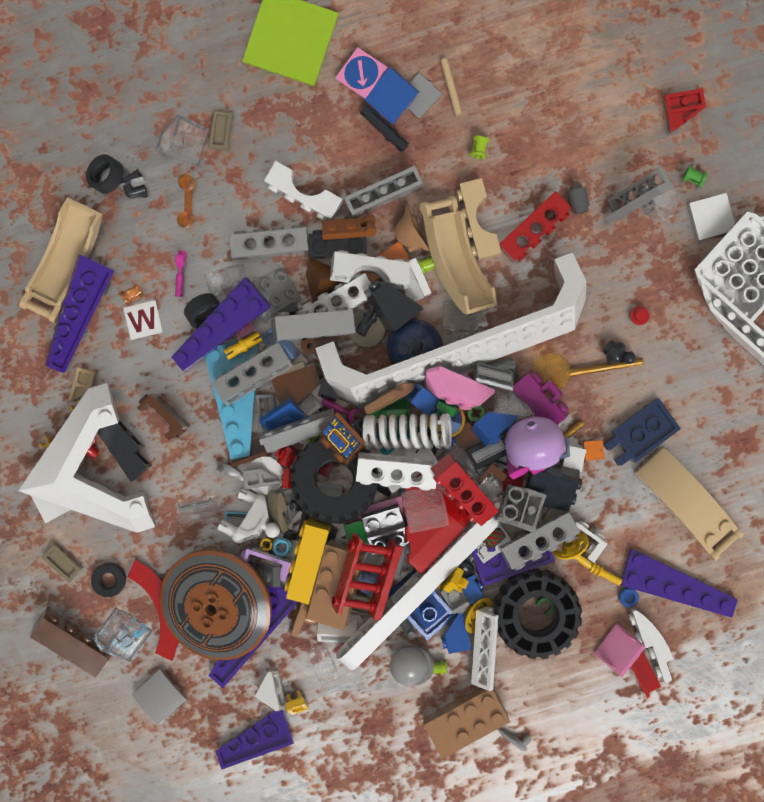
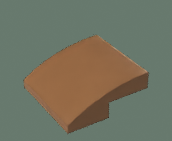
(389, 397)

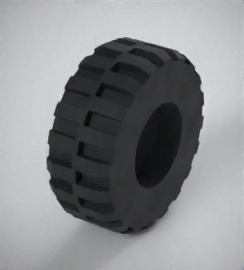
(316, 503)
(553, 637)

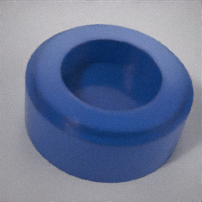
(628, 597)

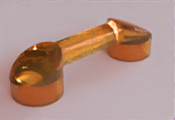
(186, 218)

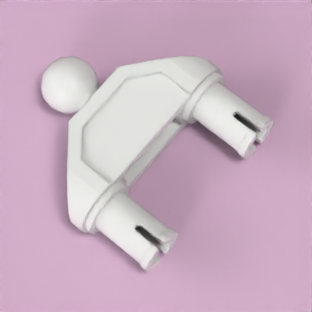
(254, 522)

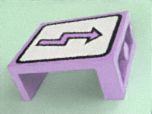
(269, 555)

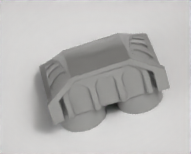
(521, 507)

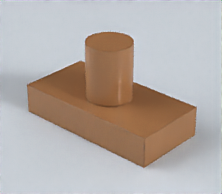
(298, 618)

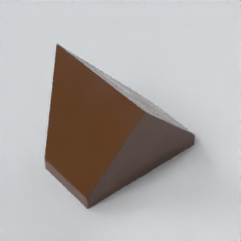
(319, 279)

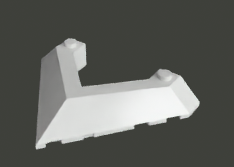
(56, 477)

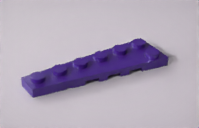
(82, 297)
(232, 314)
(663, 581)
(281, 606)

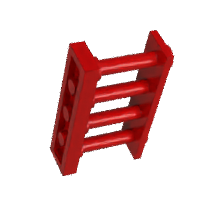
(380, 588)

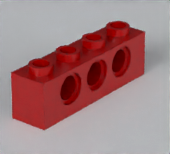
(556, 205)
(448, 469)

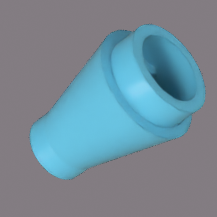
(280, 551)

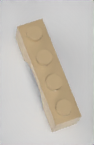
(484, 243)

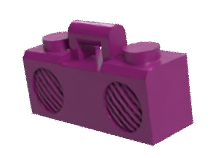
(538, 399)

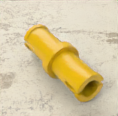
(242, 345)

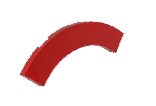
(152, 584)

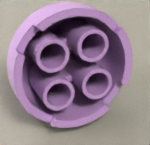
(534, 443)

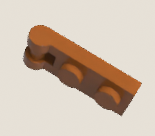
(349, 227)

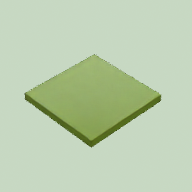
(291, 39)

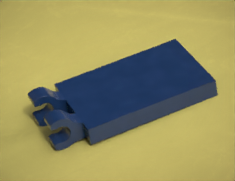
(642, 432)

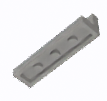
(641, 197)
(295, 431)

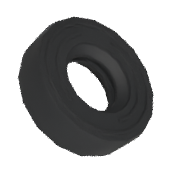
(96, 580)

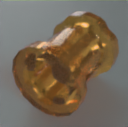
(132, 294)

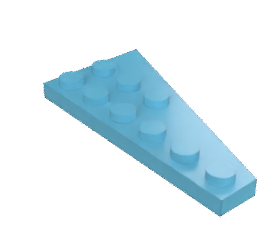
(238, 416)

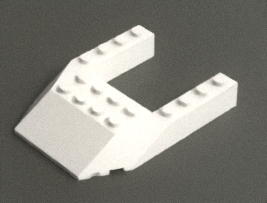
(735, 282)

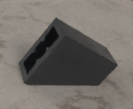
(391, 305)

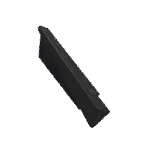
(125, 449)

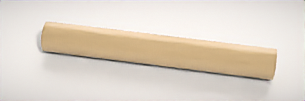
(451, 86)

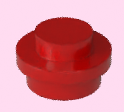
(639, 315)

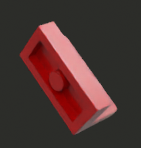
(644, 675)

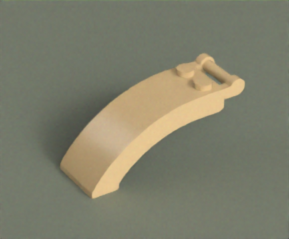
(73, 235)
(454, 257)
(688, 502)

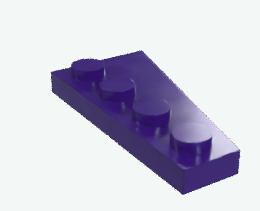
(262, 738)

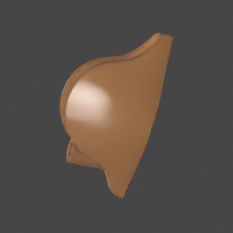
(409, 233)

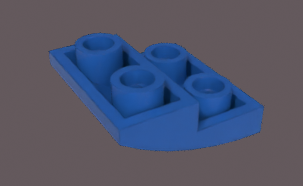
(392, 95)

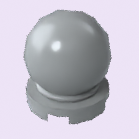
(411, 666)

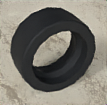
(95, 169)
(199, 304)

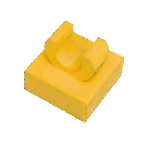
(455, 581)
(297, 705)

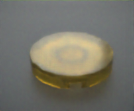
(553, 367)

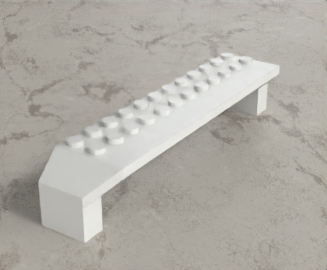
(464, 354)

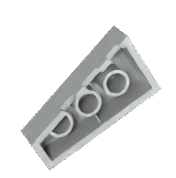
(312, 325)

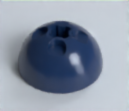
(409, 338)

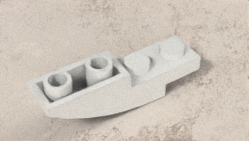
(651, 637)

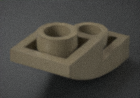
(276, 506)

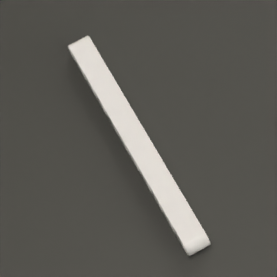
(412, 594)

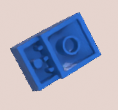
(430, 614)

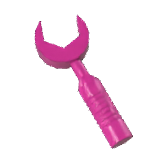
(180, 261)
(338, 408)

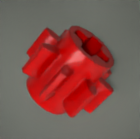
(286, 456)

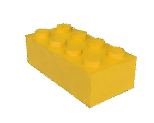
(308, 560)

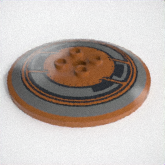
(228, 585)

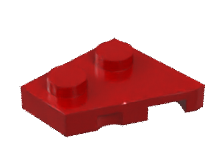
(683, 106)

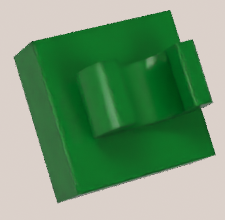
(446, 408)

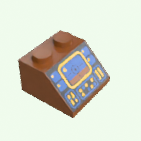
(341, 439)

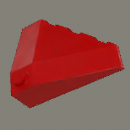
(430, 544)

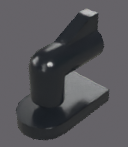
(139, 191)

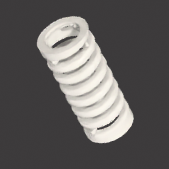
(370, 427)

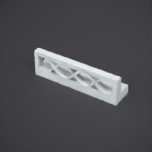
(484, 648)

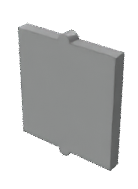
(426, 98)

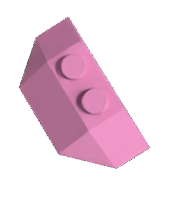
(456, 388)

